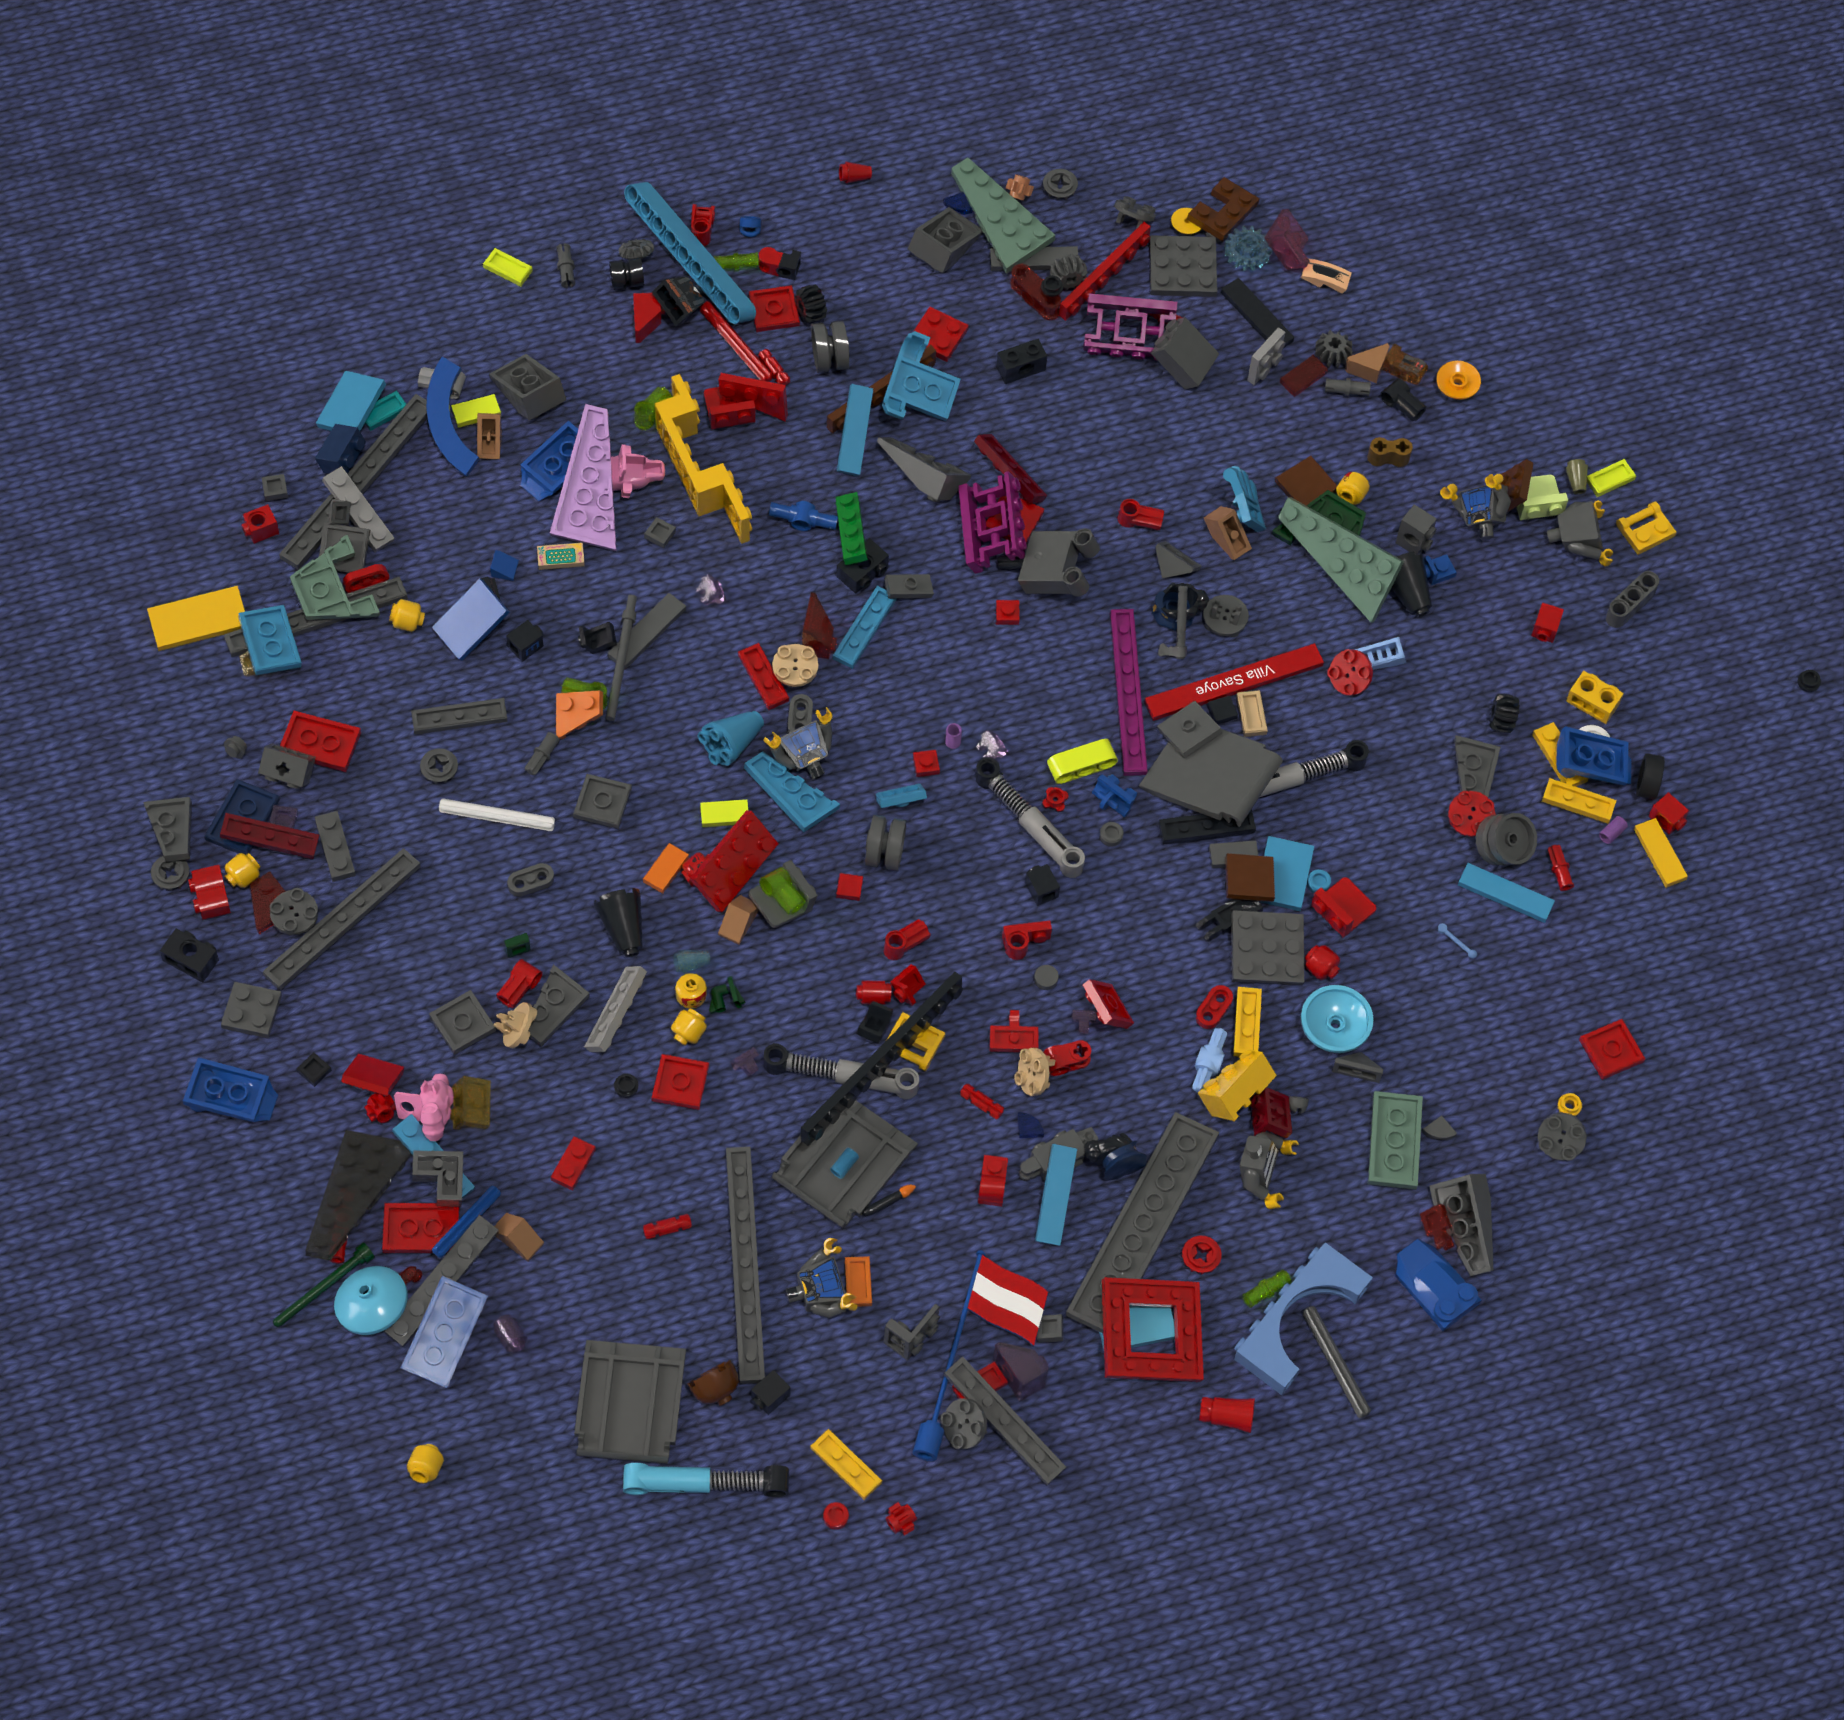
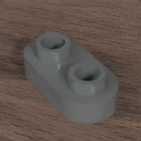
(797, 717)
(529, 878)

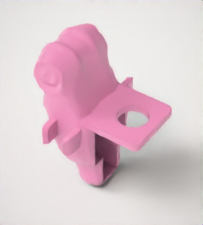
(634, 471)
(430, 1107)

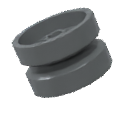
(834, 346)
(1506, 839)
(883, 842)

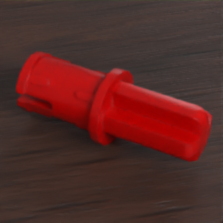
(1560, 867)

